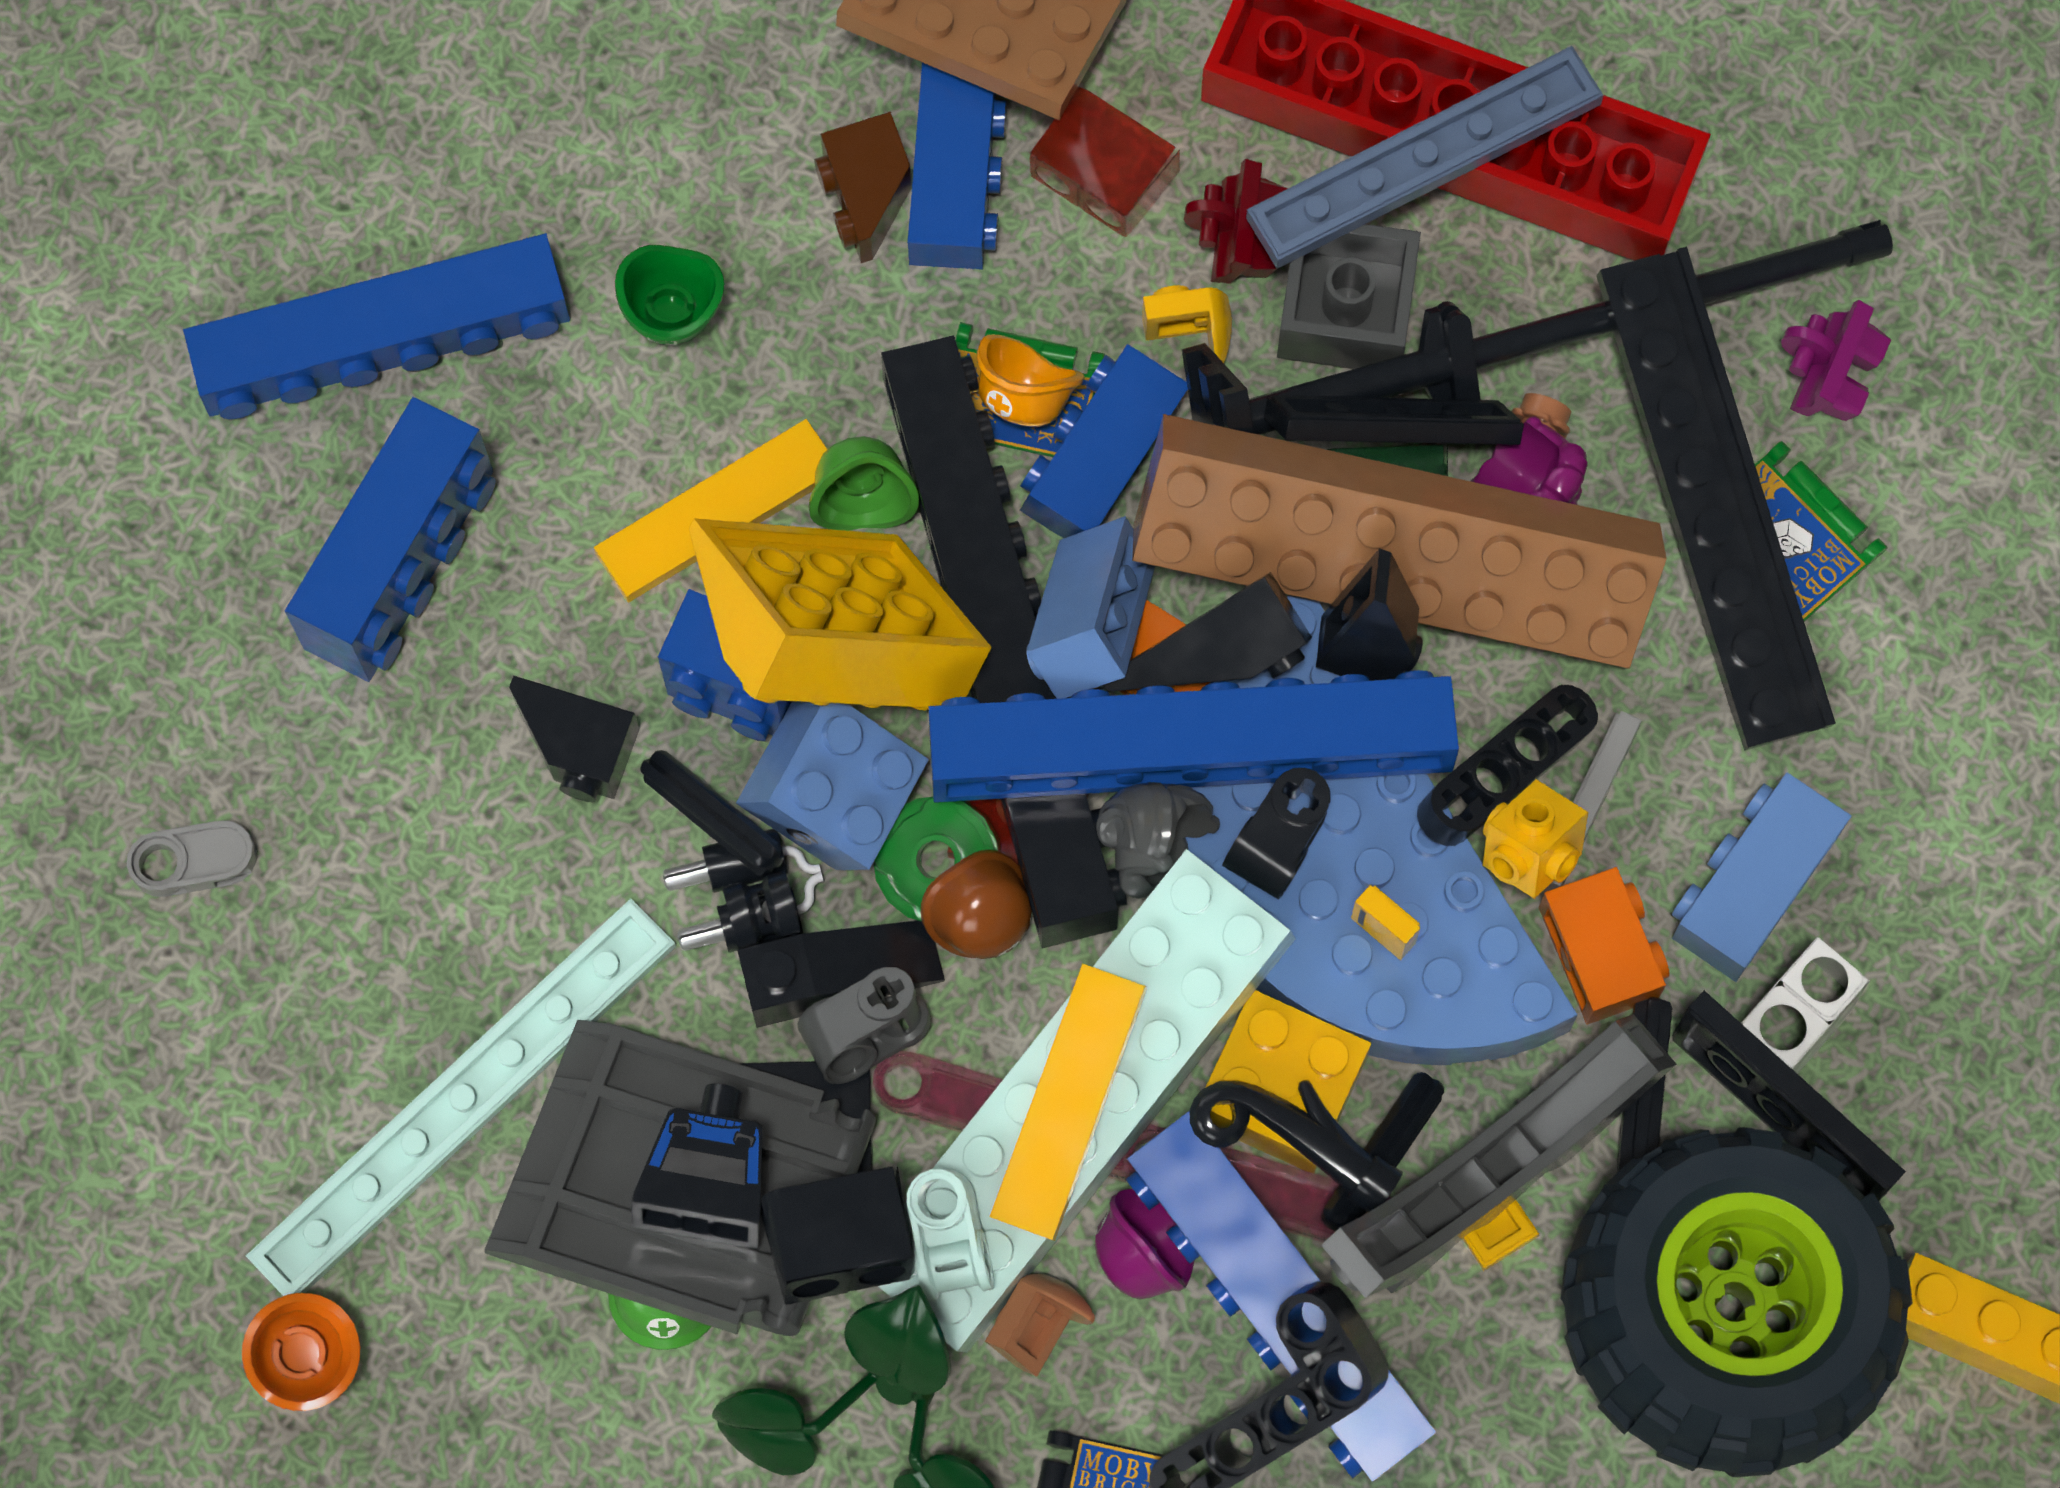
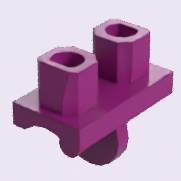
(1823, 358)

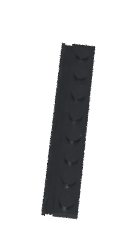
(1715, 499)

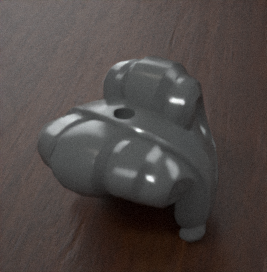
(1149, 831)

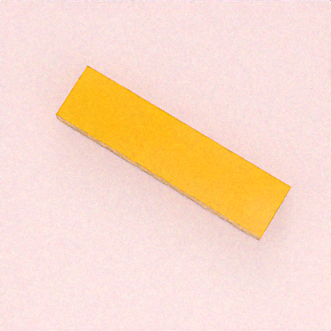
(741, 492)
(1068, 1102)

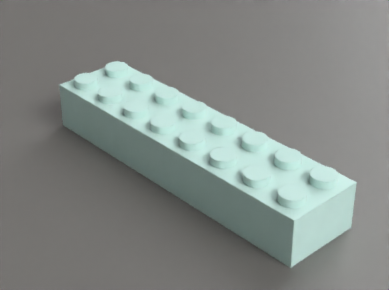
(1201, 958)

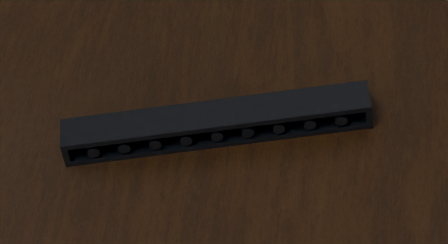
(981, 572)

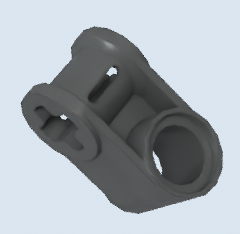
(862, 1026)

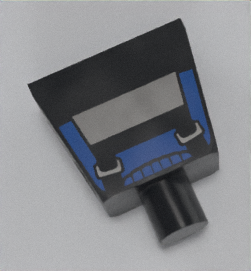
(704, 1173)

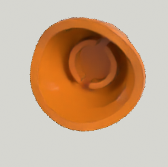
(301, 1351)

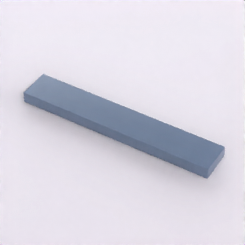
(1424, 157)

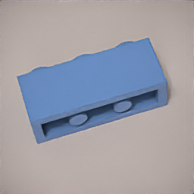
(1089, 610)
(1758, 875)

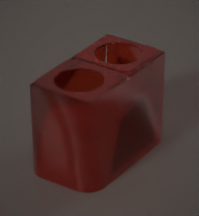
(1107, 157)

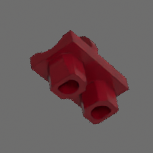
(1224, 223)

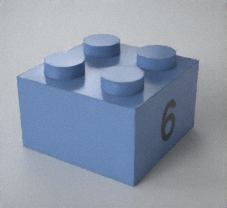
(832, 783)

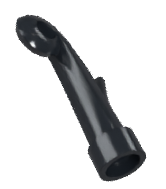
(1312, 1133)

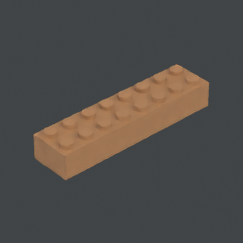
(1468, 550)

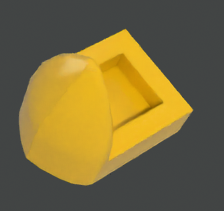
(1183, 311)

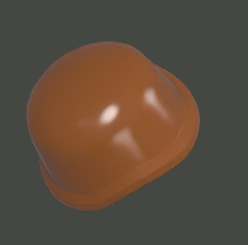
(978, 906)

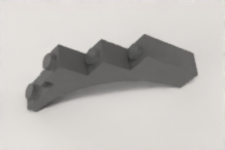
(1479, 1181)

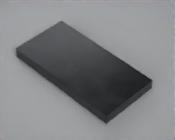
(1780, 1095)

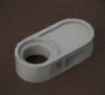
(206, 855)

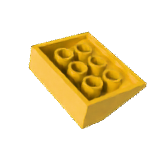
(833, 616)

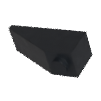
(1229, 642)
(808, 967)

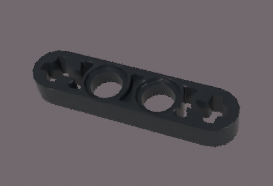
(1508, 764)

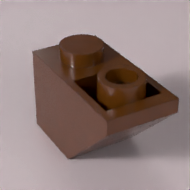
(870, 178)

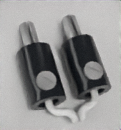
(724, 869)

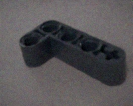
(1314, 1384)

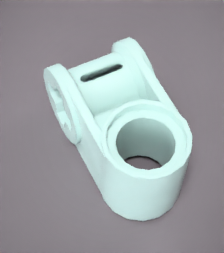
(948, 1239)

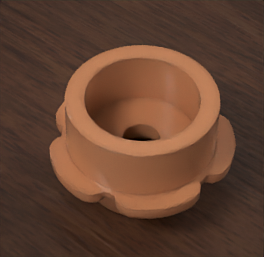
(1547, 409)

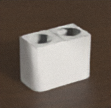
(1813, 1011)

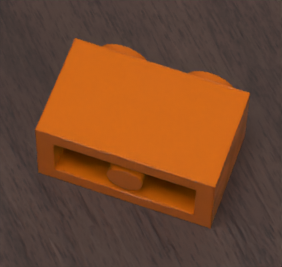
(1604, 944)

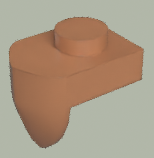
(1035, 1320)

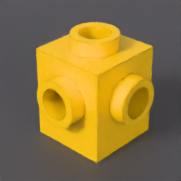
(1534, 839)

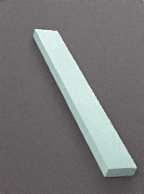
(460, 1101)

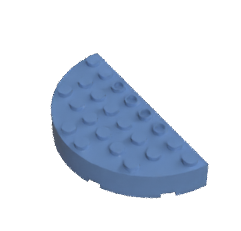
(1470, 980)

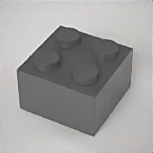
(1351, 299)

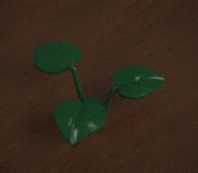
(907, 1361)

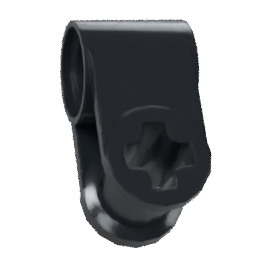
(1275, 839)

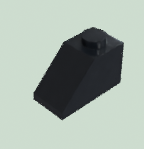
(1371, 624)
(577, 737)

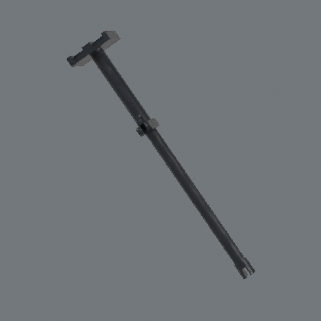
(1451, 356)

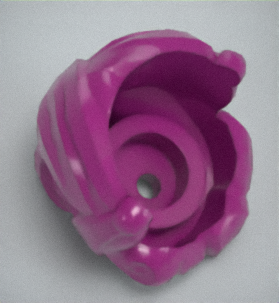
(1538, 466)

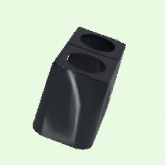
(838, 1235)

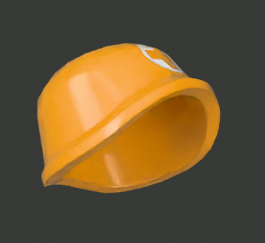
(1021, 382)

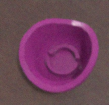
(1126, 1249)

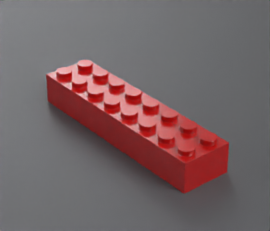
(1364, 77)

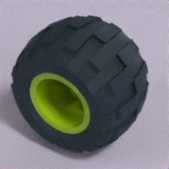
(1763, 1206)

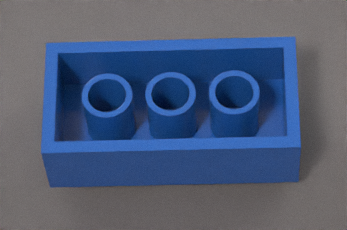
(392, 541)

